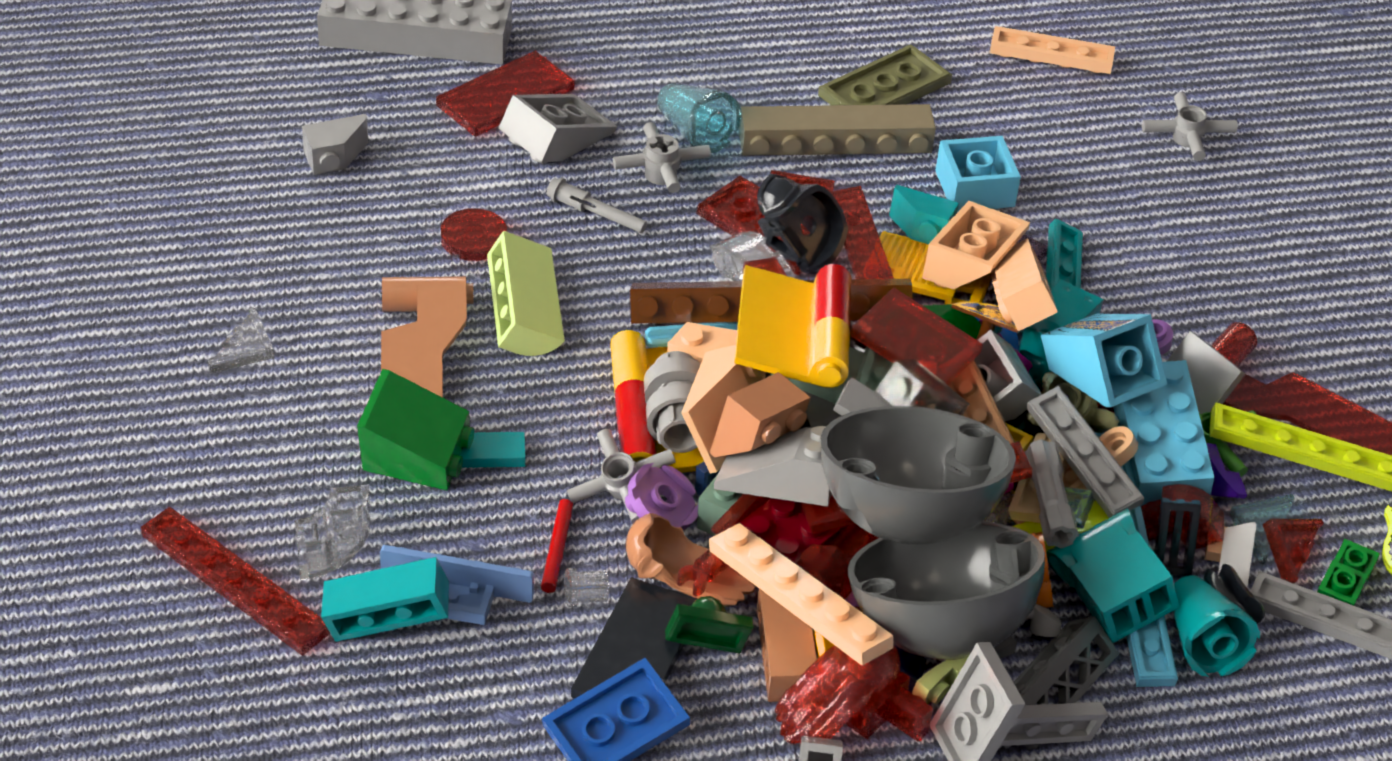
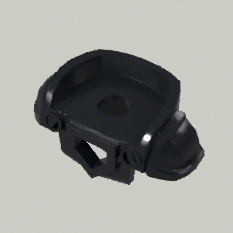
(791, 205)

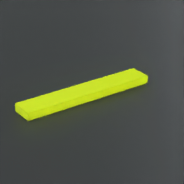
(1301, 446)

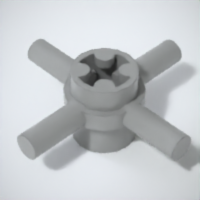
(661, 158)

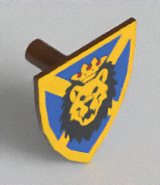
(988, 313)

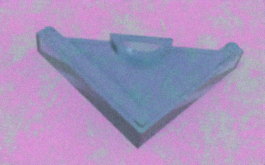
(1260, 513)

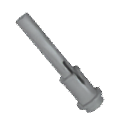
(562, 191)

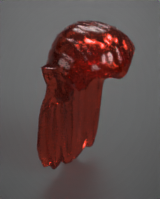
(833, 693)

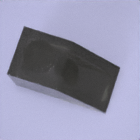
(915, 386)

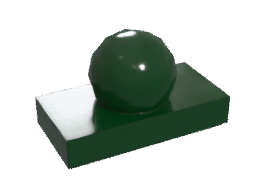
(709, 626)

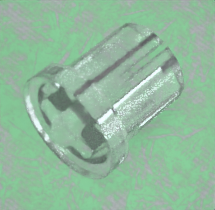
(585, 586)

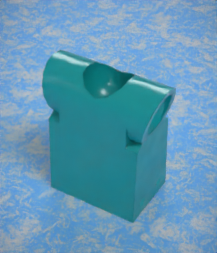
(1072, 306)
(1116, 576)

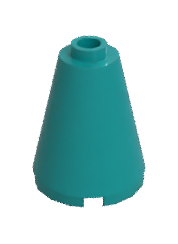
(1210, 631)

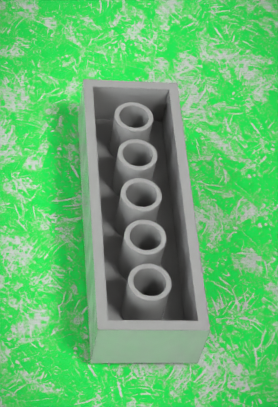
(419, 27)

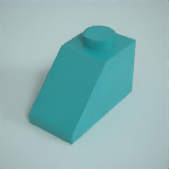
(921, 213)

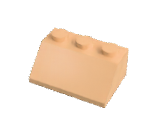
(971, 245)

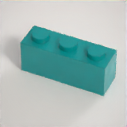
(385, 599)

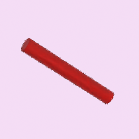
(557, 546)

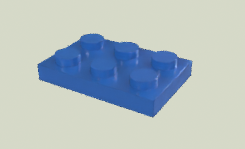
(617, 717)

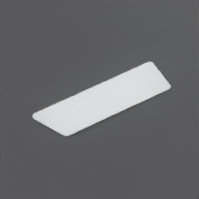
(1238, 549)

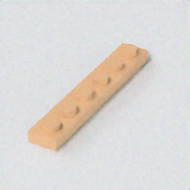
(801, 594)

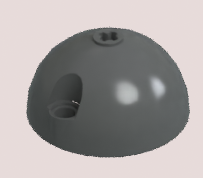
(900, 476)
(952, 591)

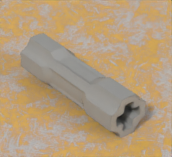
(1056, 514)

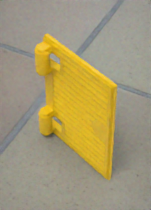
(908, 260)

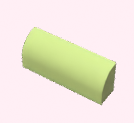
(524, 296)

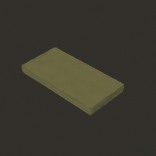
(888, 80)

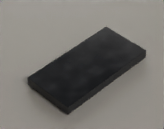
(634, 633)

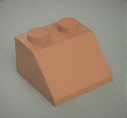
(759, 415)

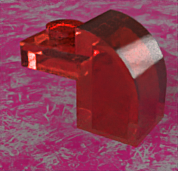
(1211, 516)
(897, 707)

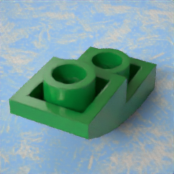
(1349, 572)

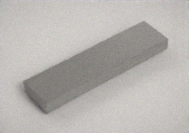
(1084, 452)
(1324, 614)

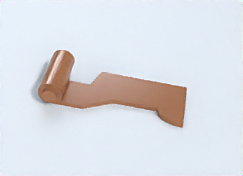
(419, 347)

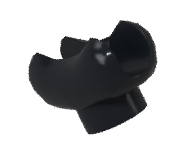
(1234, 589)

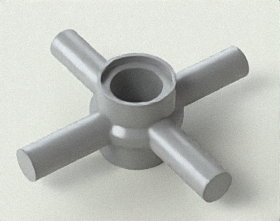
(1190, 126)
(614, 465)

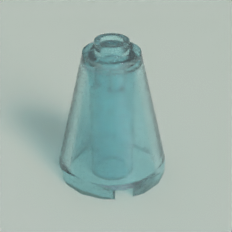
(701, 114)

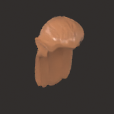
(661, 550)

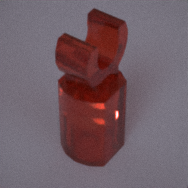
(705, 569)

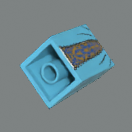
(1107, 356)

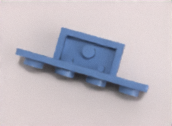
(470, 582)

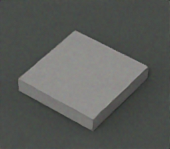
(1210, 372)

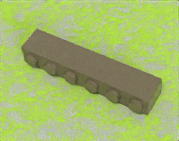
(836, 129)

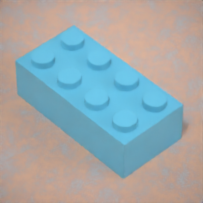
(1167, 435)

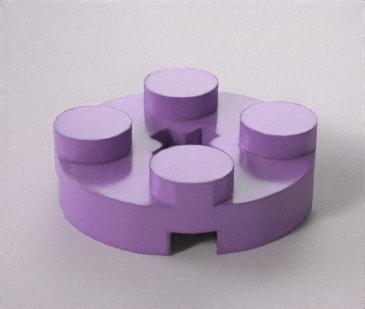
(651, 483)

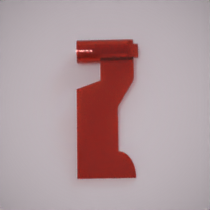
(1300, 400)

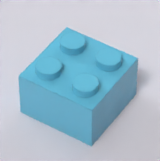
(978, 172)

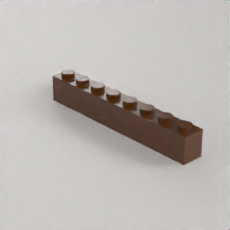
(721, 300)

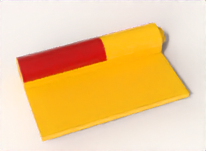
(796, 325)
(629, 367)

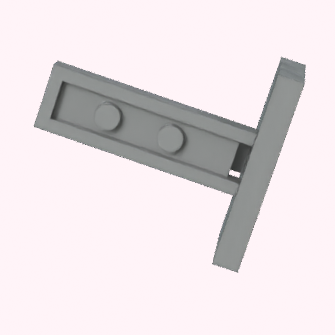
(988, 712)

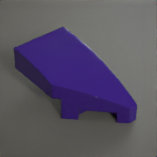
(1225, 483)

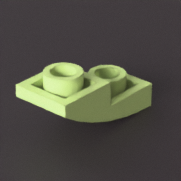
(938, 680)

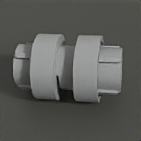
(666, 391)

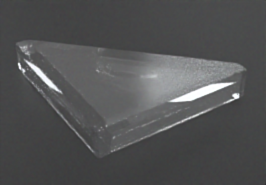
(243, 345)

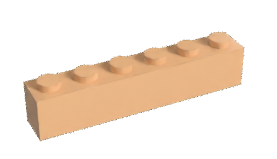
(1022, 287)

